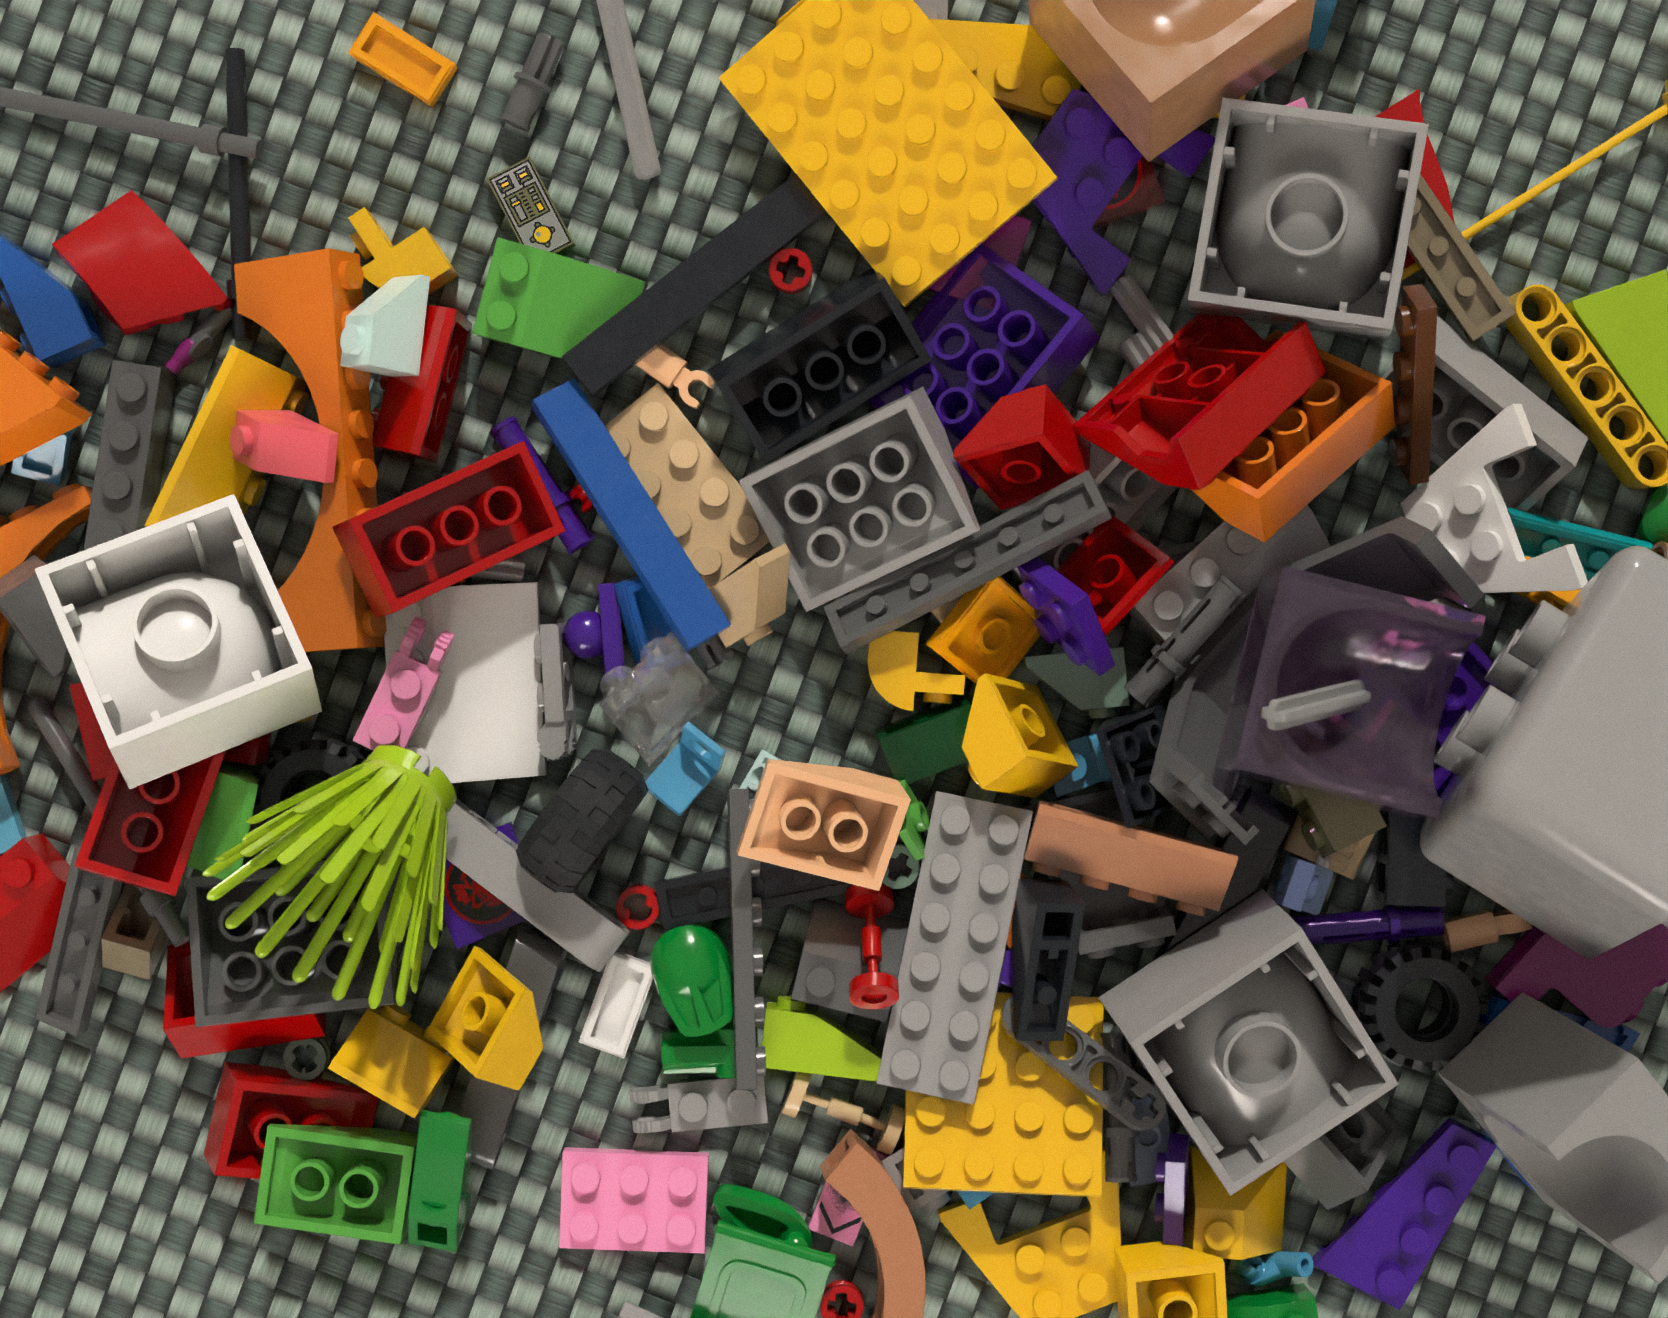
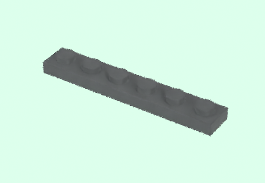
(968, 562)
(746, 959)

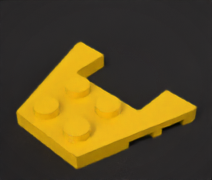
(1052, 1267)

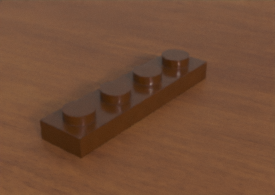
(1415, 376)

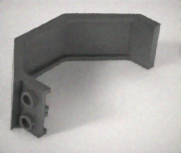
(1390, 557)

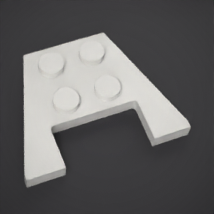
(1473, 522)

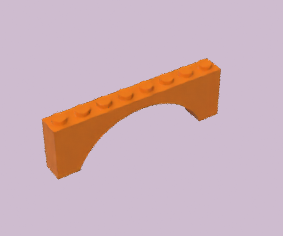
(305, 308)

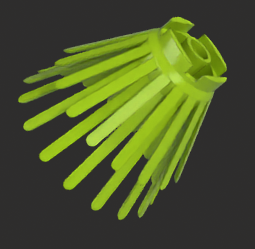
(387, 815)

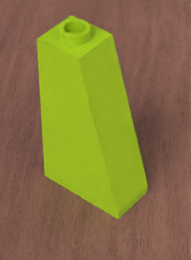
(1632, 336)

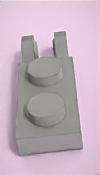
(556, 693)
(701, 1105)

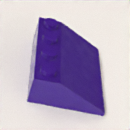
(995, 352)

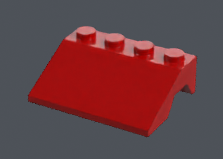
(1202, 399)

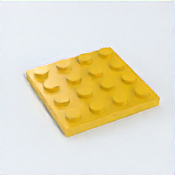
(1026, 1123)

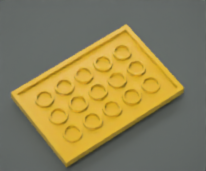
(889, 134)

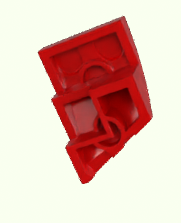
(137, 267)

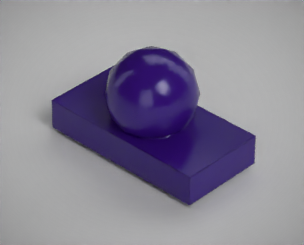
(592, 633)

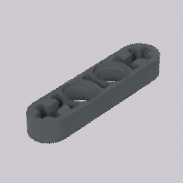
(1077, 1073)

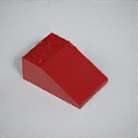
(265, 1095)

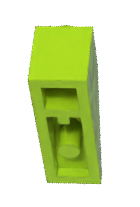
(813, 1043)

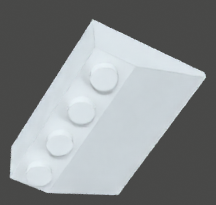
(485, 703)

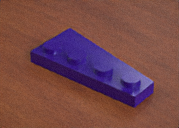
(1403, 1225)

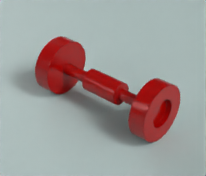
(874, 988)

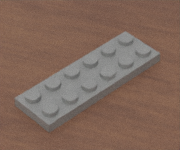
(955, 947)

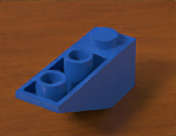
(53, 315)

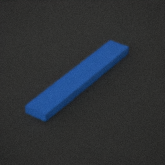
(630, 515)

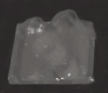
(656, 696)

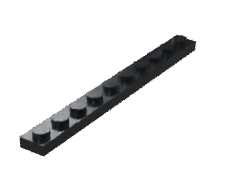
(706, 893)

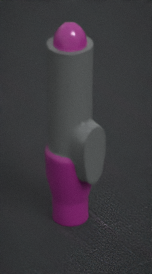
(200, 340)

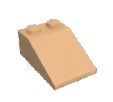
(825, 821)

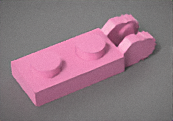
(403, 691)

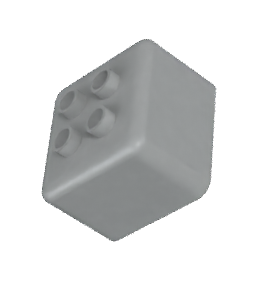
(1568, 769)

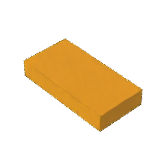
(403, 60)

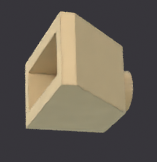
(754, 596)

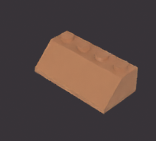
(1131, 857)

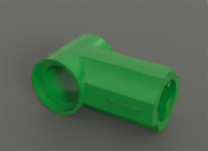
(699, 1054)

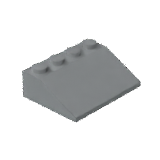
(863, 499)

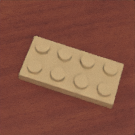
(688, 486)

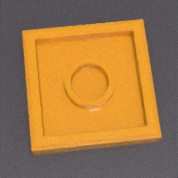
(987, 631)

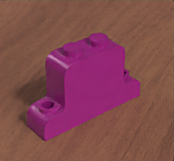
(1603, 988)

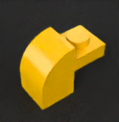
(412, 256)
(894, 674)

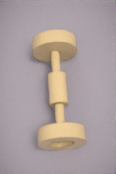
(846, 1112)

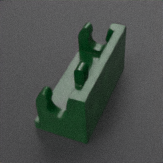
(926, 741)

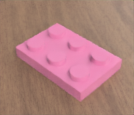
(634, 1200)

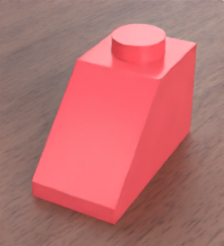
(284, 444)

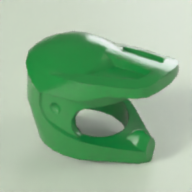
(694, 979)

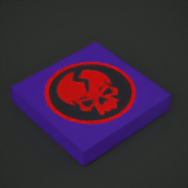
(470, 908)

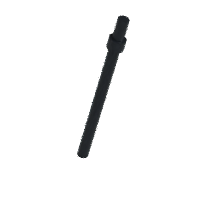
(238, 183)

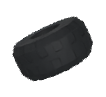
(581, 820)

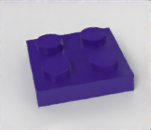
(1065, 615)

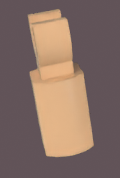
(671, 371)
(1480, 928)

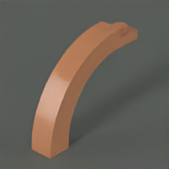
(869, 1188)

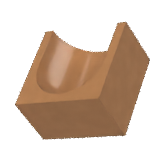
(1171, 62)

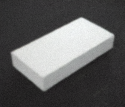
(617, 1004)

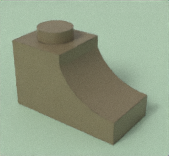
(133, 938)

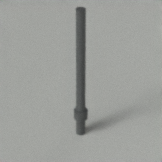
(208, 138)
(155, 903)

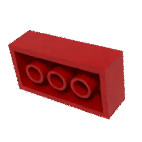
(448, 530)

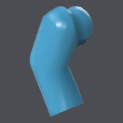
(1275, 1266)

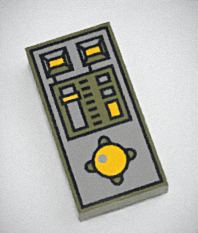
(530, 208)

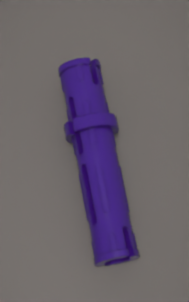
(577, 534)
(1381, 924)

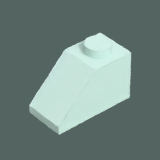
(388, 329)

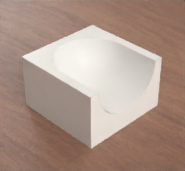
(180, 640)

